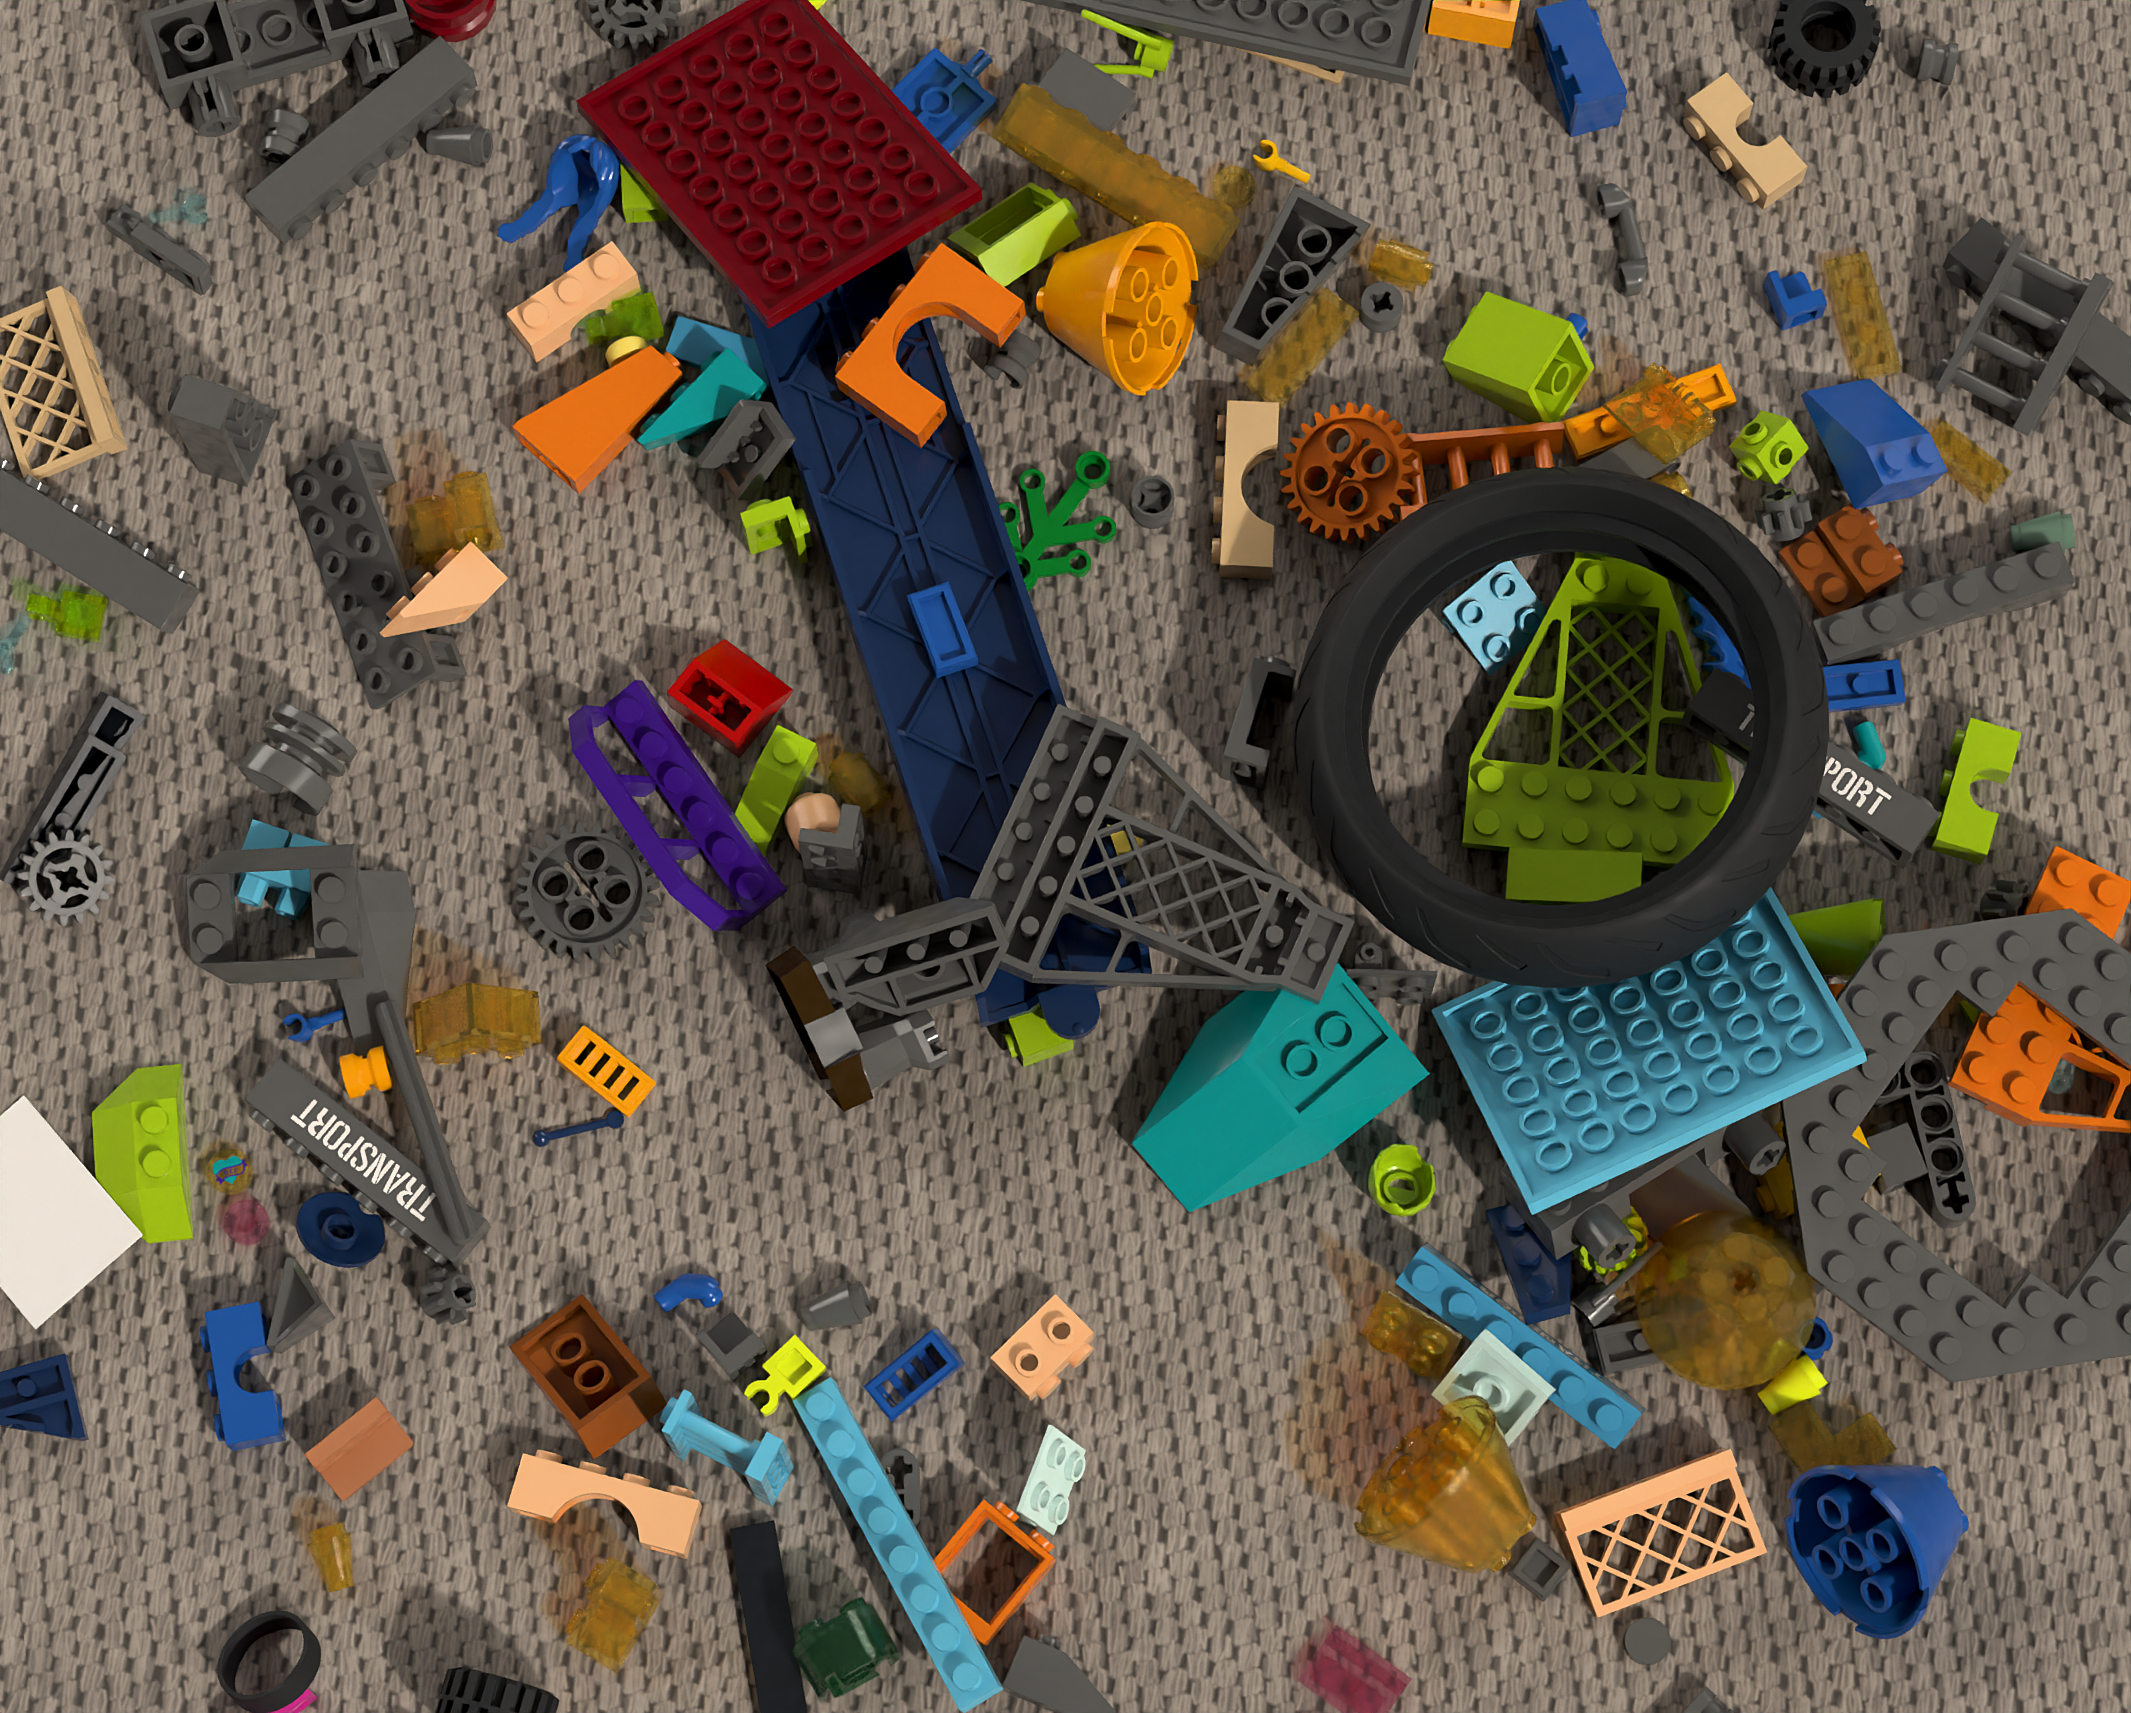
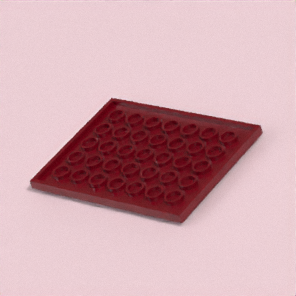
(778, 153)

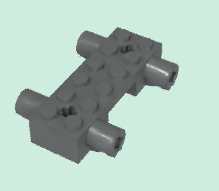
(220, 48)
(1596, 1214)

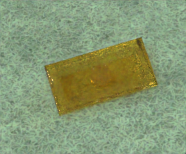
(1969, 463)

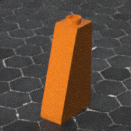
(600, 417)

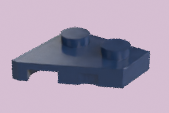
(42, 1399)

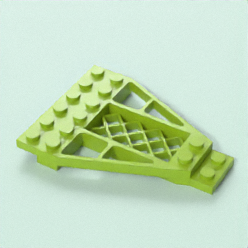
(1585, 807)

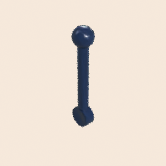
(614, 1120)

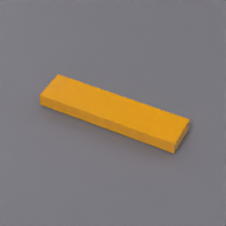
(1599, 431)

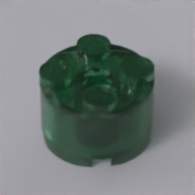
(844, 1649)

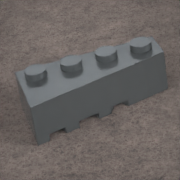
(1290, 270)

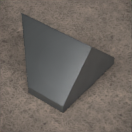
(297, 1309)

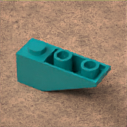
(705, 402)

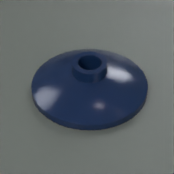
(340, 1216)

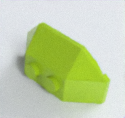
(145, 1152)

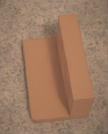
(359, 1449)

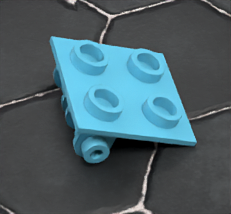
(1495, 616)

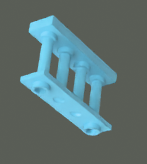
(763, 1462)

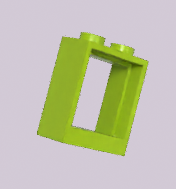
(1017, 233)

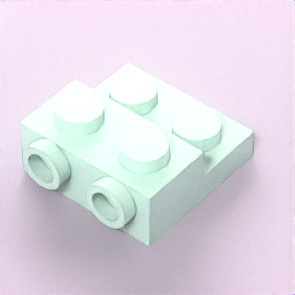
(1501, 1379)

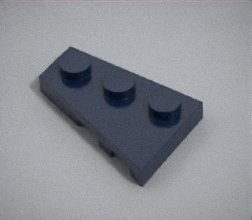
(1536, 1277)

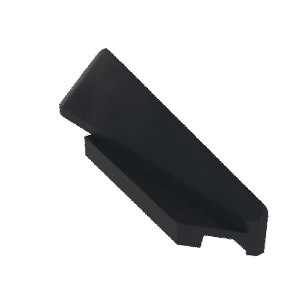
(80, 779)

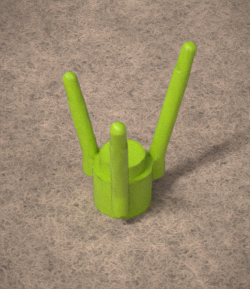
(1151, 49)

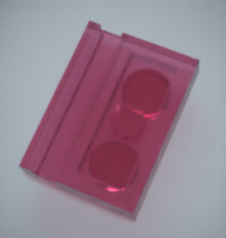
(1353, 1676)

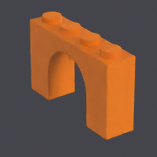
(941, 287)

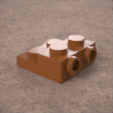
(1842, 561)

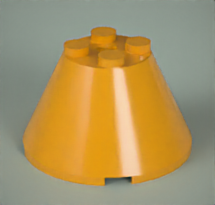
(1125, 304)

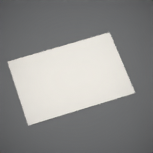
(53, 1217)

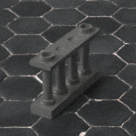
(2045, 371)

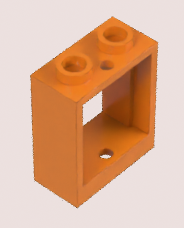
(1033, 1543)

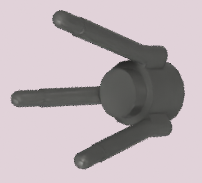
(1599, 1300)

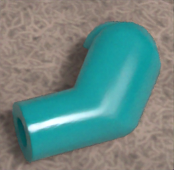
(1870, 746)

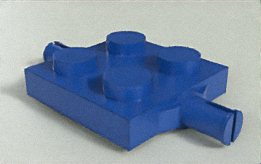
(947, 96)

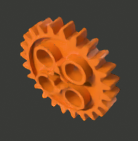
(1380, 490)

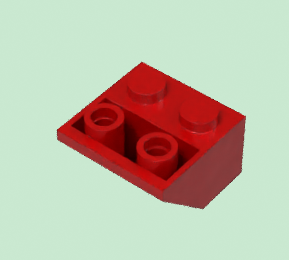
(728, 696)

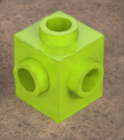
(1768, 447)

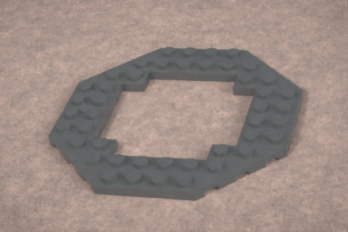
(1870, 1259)

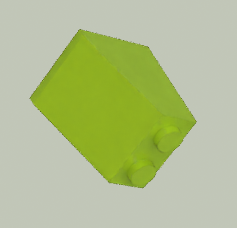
(1519, 359)

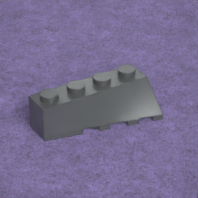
(220, 428)

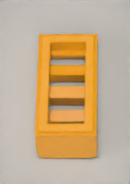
(576, 1046)

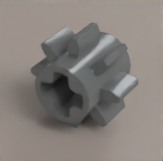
(1783, 514)
(2006, 901)
(447, 1296)

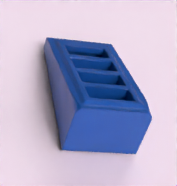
(943, 1347)

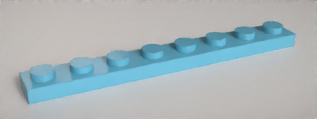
(898, 1545)

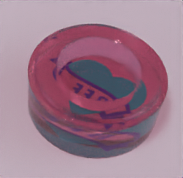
(247, 1222)

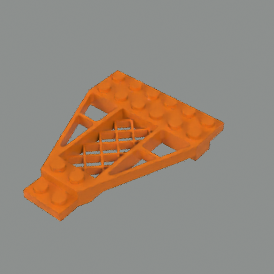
(2018, 1049)

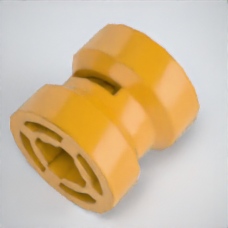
(362, 1072)

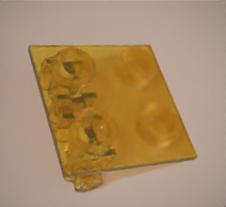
(1660, 416)
(1411, 1335)

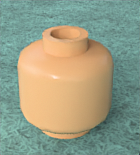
(811, 812)

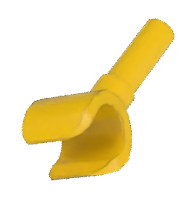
(1278, 163)

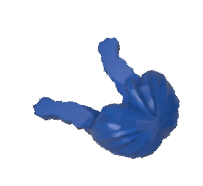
(581, 174)

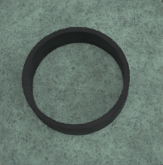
(293, 1685)

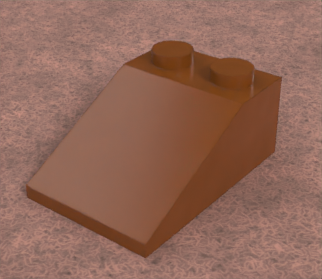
(589, 1376)

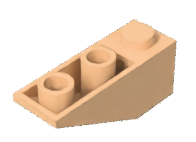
(449, 597)

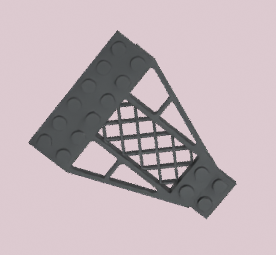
(1052, 835)

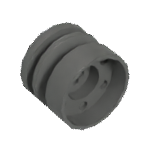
(301, 752)

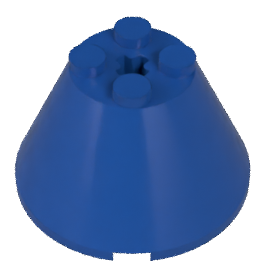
(1874, 1540)

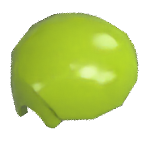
(1404, 1163)

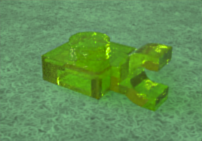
(630, 317)
(75, 616)

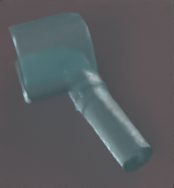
(183, 213)
(9, 643)

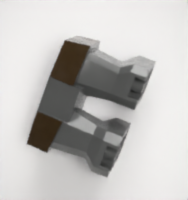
(850, 1056)

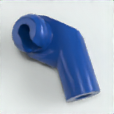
(692, 1287)

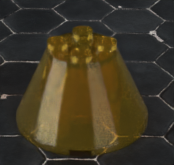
(1725, 1300)
(1449, 1492)

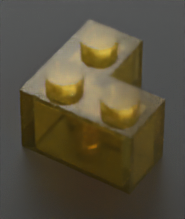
(455, 520)
(476, 1021)
(616, 1614)

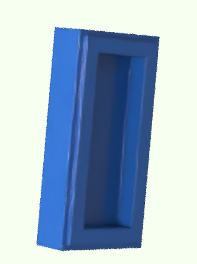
(942, 629)

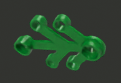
(1051, 530)

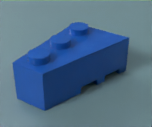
(1580, 66)

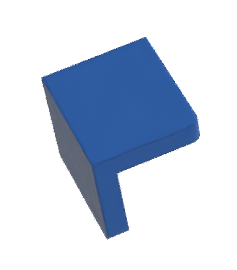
(1793, 299)

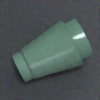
(2044, 531)

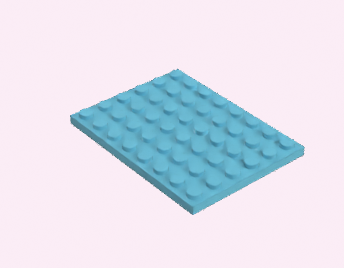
(1647, 1063)

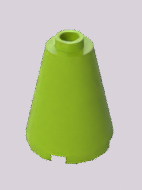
(1841, 934)

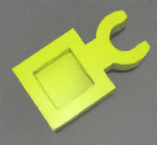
(789, 1371)

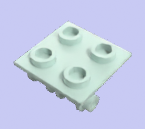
(1050, 1481)

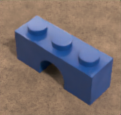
(233, 1338)

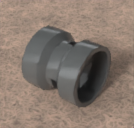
(284, 136)
(1014, 359)
(1152, 494)

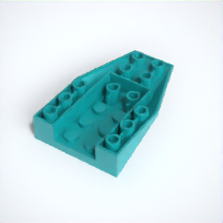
(1273, 1090)

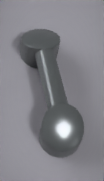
(1619, 205)

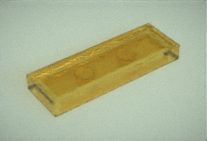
(1862, 316)
(1303, 349)

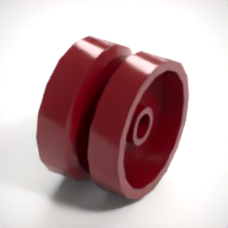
(450, 18)

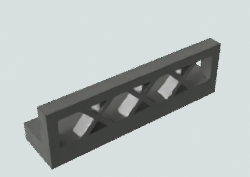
(836, 859)

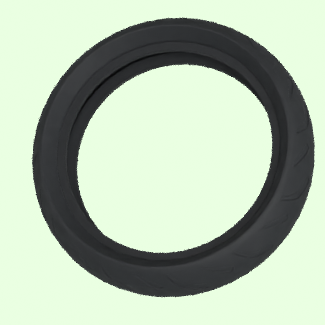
(1518, 518)

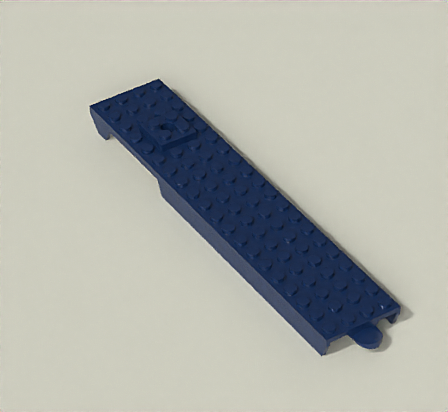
(904, 523)

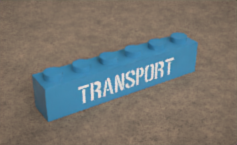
(1473, 1308)

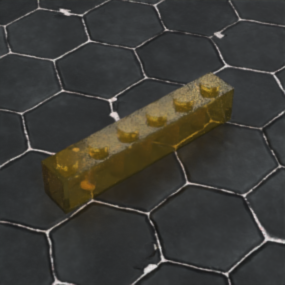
(1111, 173)

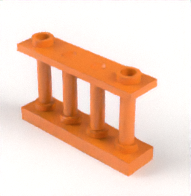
(1491, 444)

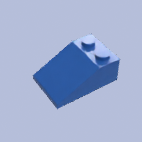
(1873, 443)

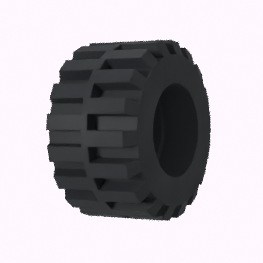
(1817, 68)
(482, 1692)

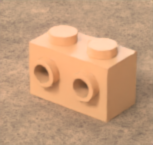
(1043, 1350)

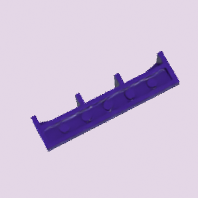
(692, 797)

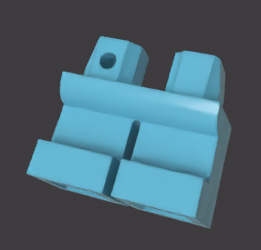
(293, 884)

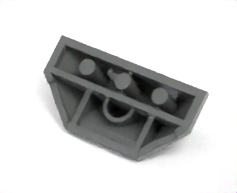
(921, 957)

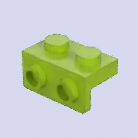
(774, 524)

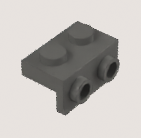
(748, 446)

